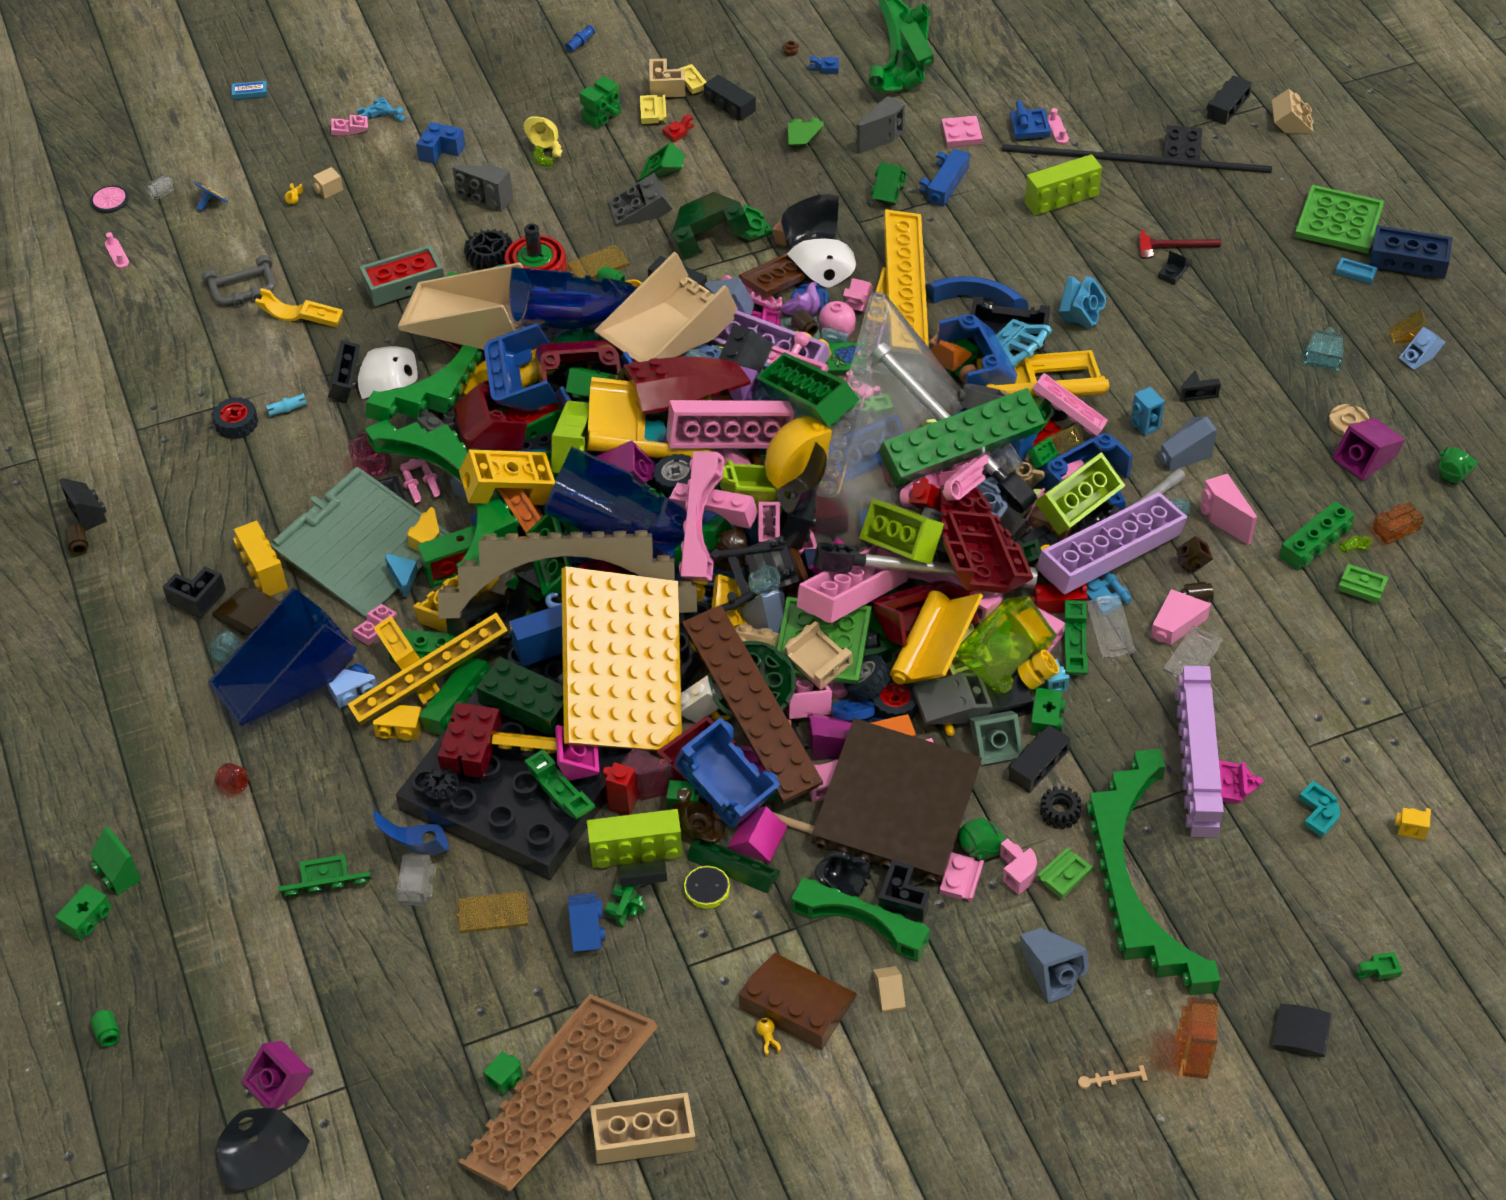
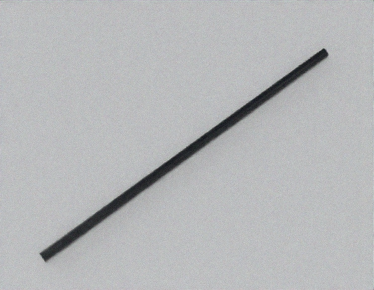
(1138, 158)

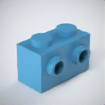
(1147, 411)

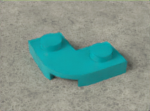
(1325, 806)

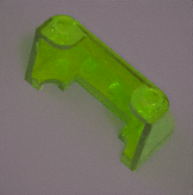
(1005, 641)

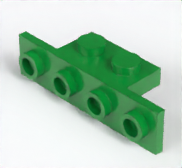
(324, 872)

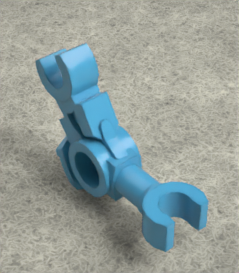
(381, 108)

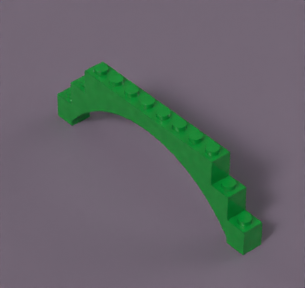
(435, 392)
(444, 450)
(1137, 931)

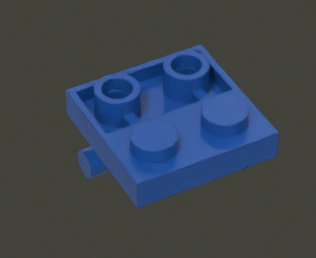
(1029, 123)

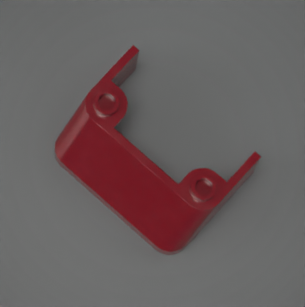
(551, 355)
(485, 427)
(900, 610)

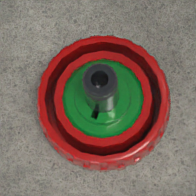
(536, 251)

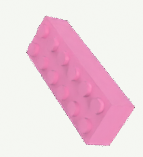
(725, 423)
(839, 593)

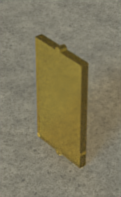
(590, 264)
(493, 912)

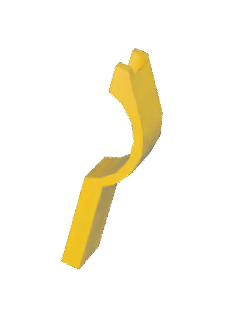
(308, 310)
(403, 653)

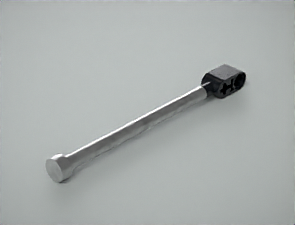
(1011, 485)
(843, 557)

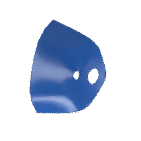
(411, 837)

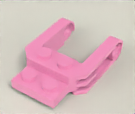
(960, 476)

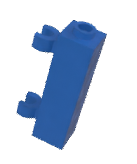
(947, 179)

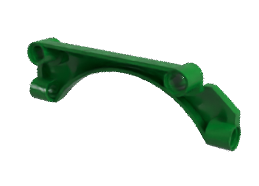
(899, 69)

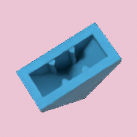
(402, 571)

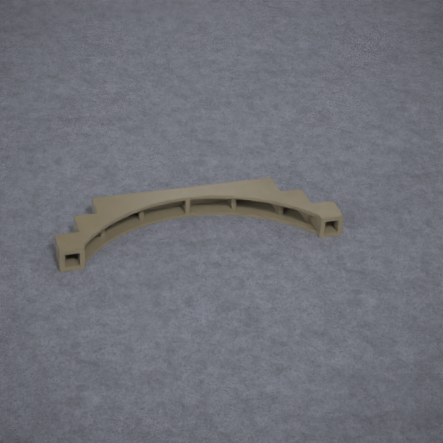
(505, 553)

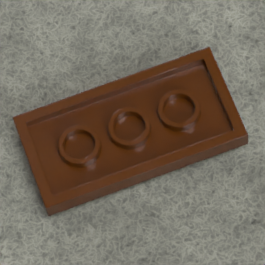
(773, 276)

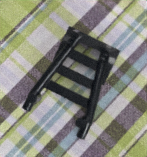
(787, 577)

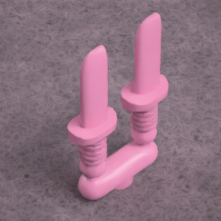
(412, 484)

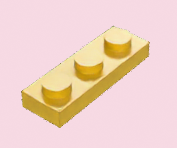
(525, 742)

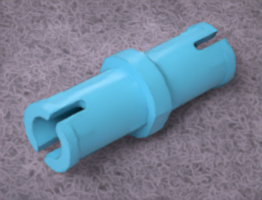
(286, 405)

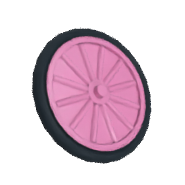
(109, 199)

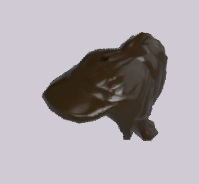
(731, 539)
(698, 819)

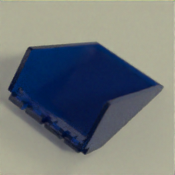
(282, 659)

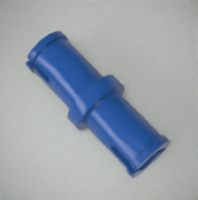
(580, 38)

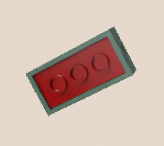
(400, 274)

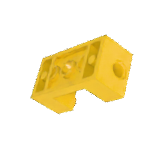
(488, 470)

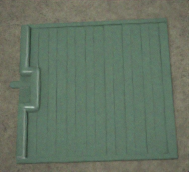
(347, 537)

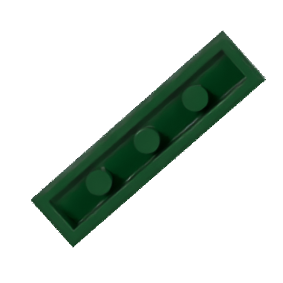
(734, 865)

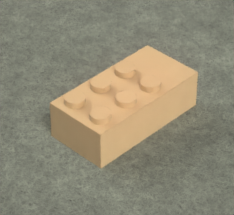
(642, 1128)

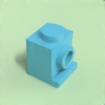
(1058, 682)

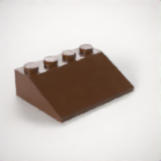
(796, 1000)

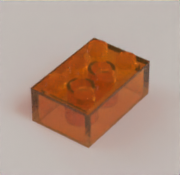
(1196, 1037)

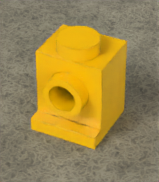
(1413, 823)

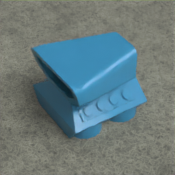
(1082, 301)

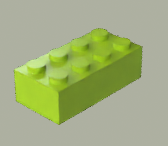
(1063, 184)
(1079, 493)
(901, 531)
(635, 838)

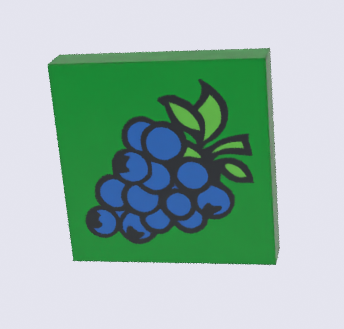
(841, 358)

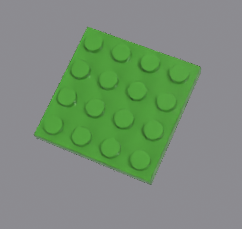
(1339, 219)
(845, 632)

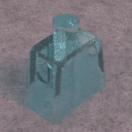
(1325, 349)

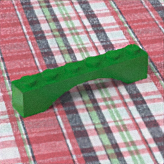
(818, 901)

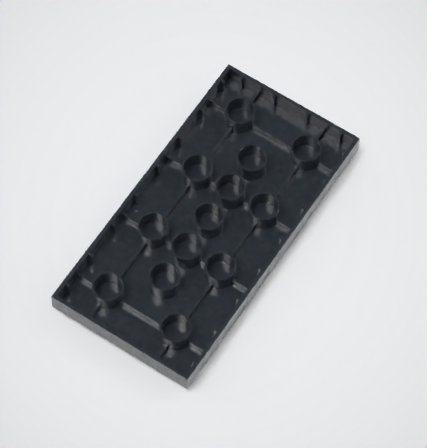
(508, 807)

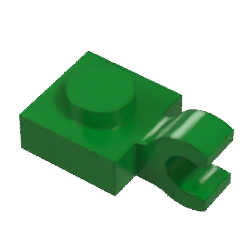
(1383, 965)

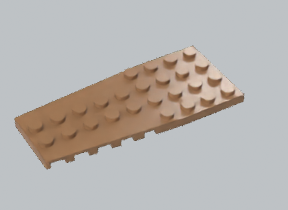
(560, 1088)

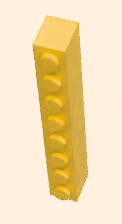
(428, 669)

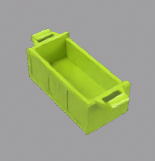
(569, 431)
(749, 481)

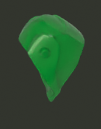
(1455, 465)
(980, 839)

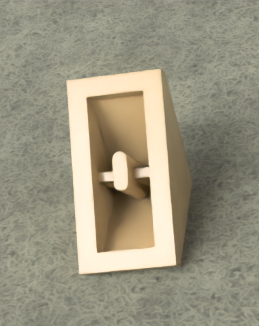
(889, 989)

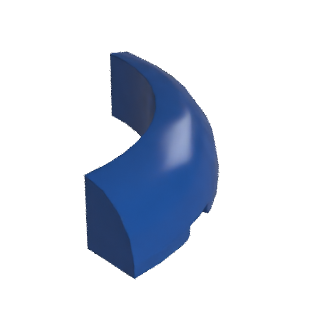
(974, 286)

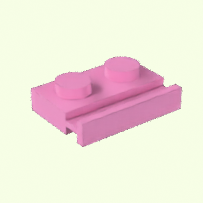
(961, 877)

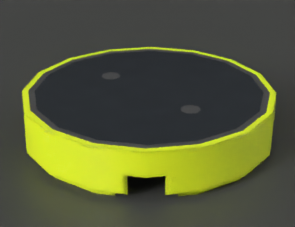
(707, 887)

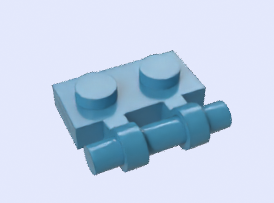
(1100, 588)

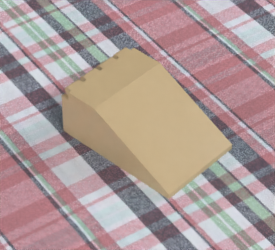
(462, 307)
(668, 315)

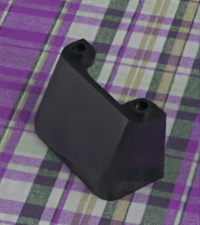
(998, 317)

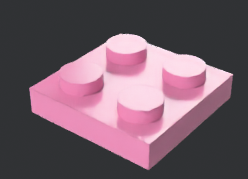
(961, 131)

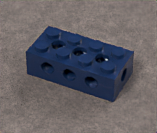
(1411, 252)

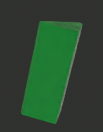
(549, 569)

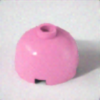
(838, 316)

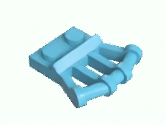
(1017, 331)

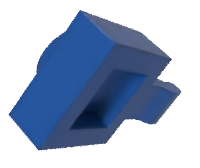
(827, 65)

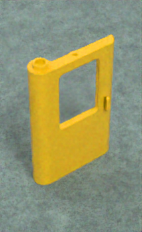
(1051, 362)
(617, 420)

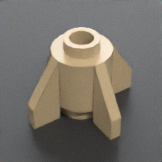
(1029, 473)

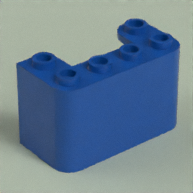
(724, 774)

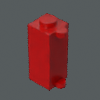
(925, 494)
(1052, 600)
(621, 788)

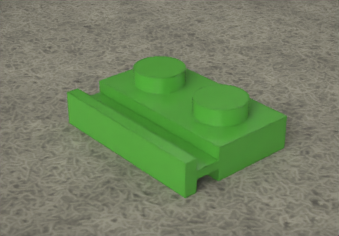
(1363, 583)
(1064, 873)

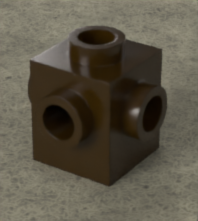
(1194, 554)

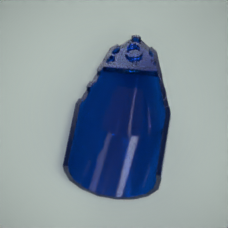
(562, 299)
(608, 499)

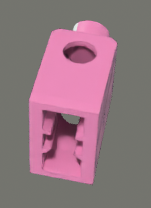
(768, 520)

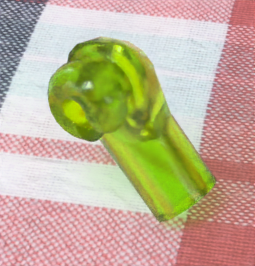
(541, 158)
(1356, 541)

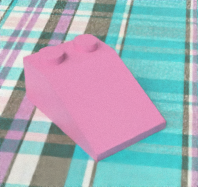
(1228, 508)
(809, 699)

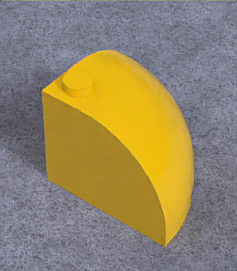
(792, 448)

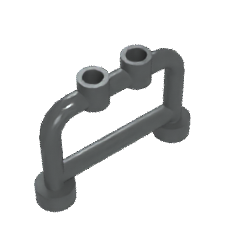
(263, 266)

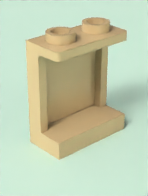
(817, 655)

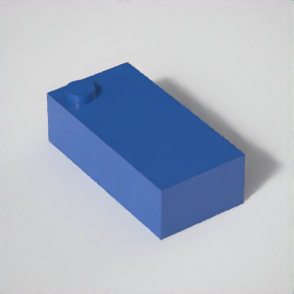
(538, 635)

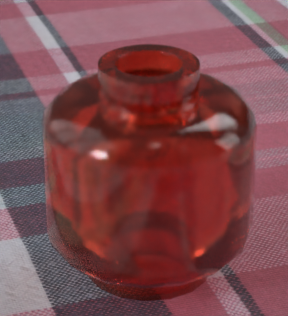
(231, 778)

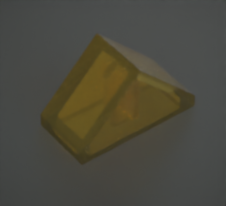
(1409, 327)
(1068, 437)

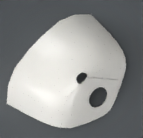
(812, 259)
(382, 373)

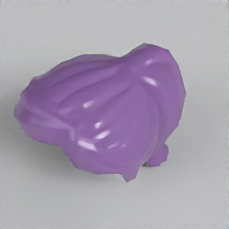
(805, 301)

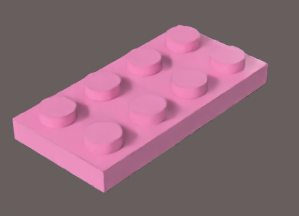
(1066, 401)

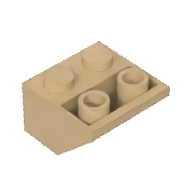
(1292, 113)

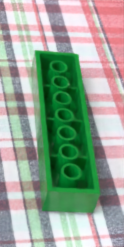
(808, 389)
(961, 436)

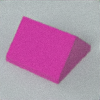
(575, 760)
(759, 835)

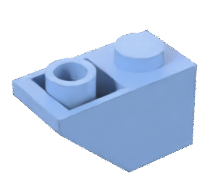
(1422, 348)
(349, 686)

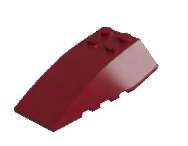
(680, 379)
(980, 547)

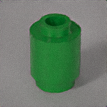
(610, 273)
(105, 1028)

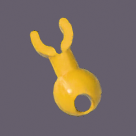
(291, 196)
(766, 1030)

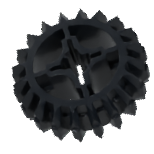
(487, 248)

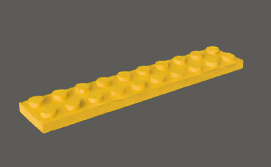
(906, 268)

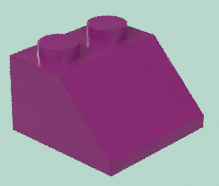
(275, 1074)

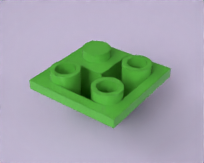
(802, 132)

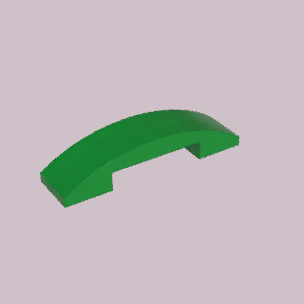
(1075, 637)
(557, 786)

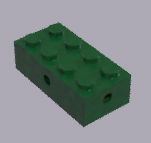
(523, 696)

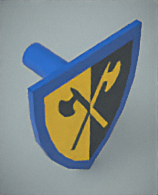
(206, 195)

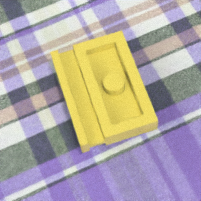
(653, 109)

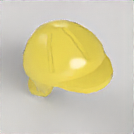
(543, 133)

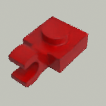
(678, 130)

